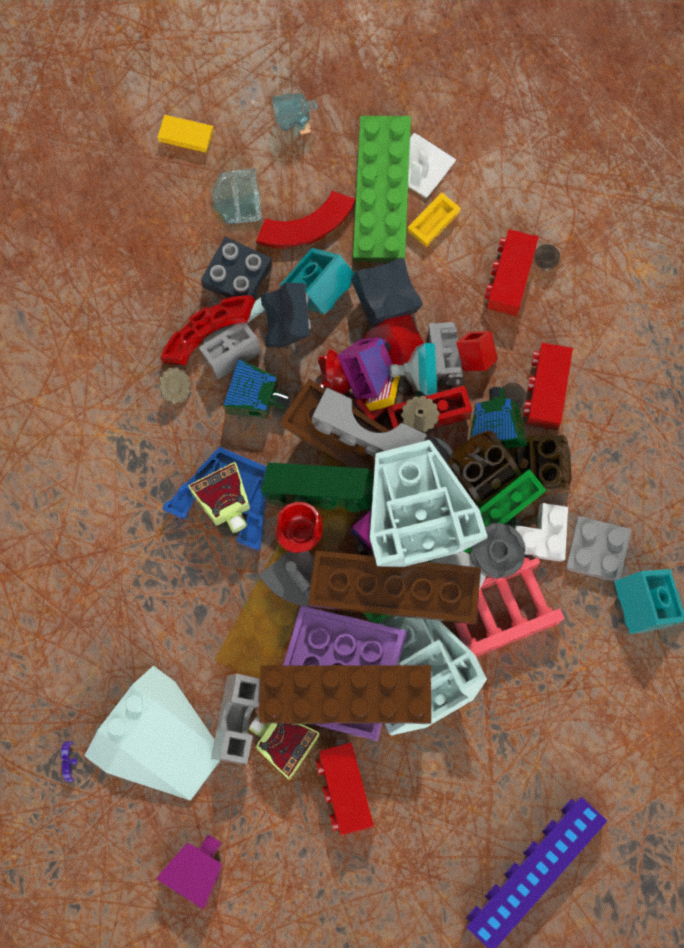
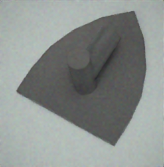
(291, 577)

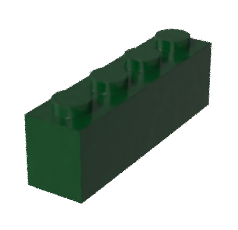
(318, 486)

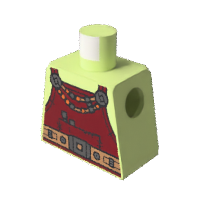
(223, 497)
(284, 744)

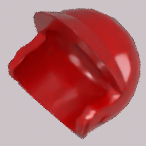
(333, 373)
(299, 527)

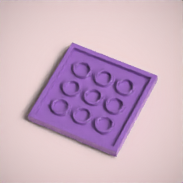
(343, 640)

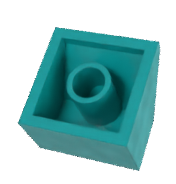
(324, 277)
(649, 600)

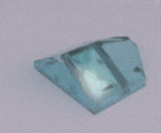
(238, 196)

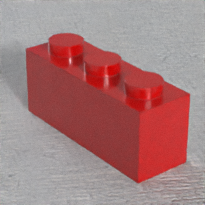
(511, 272)
(548, 386)
(451, 404)
(344, 789)

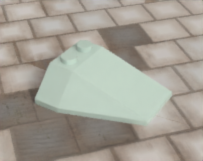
(420, 508)
(454, 667)
(155, 739)

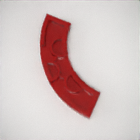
(309, 228)
(202, 324)

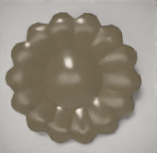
(174, 385)
(420, 414)

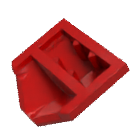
(400, 334)

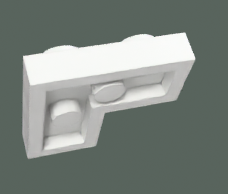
(550, 536)

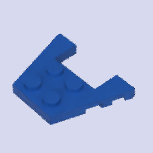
(252, 479)

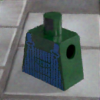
(253, 392)
(501, 417)

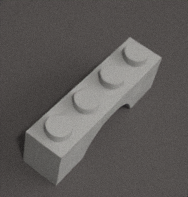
(336, 416)

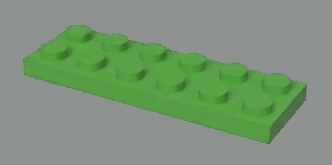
(382, 188)

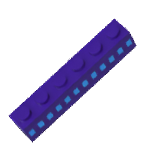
(535, 874)

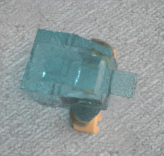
(293, 111)

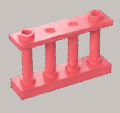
(520, 627)

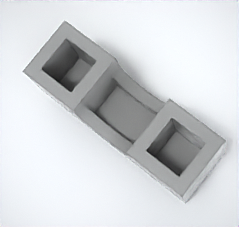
(232, 738)

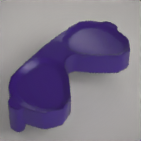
(66, 762)

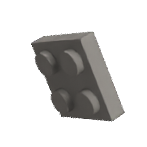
(598, 549)

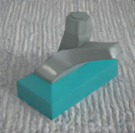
(419, 370)

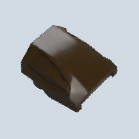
(547, 459)
(484, 467)

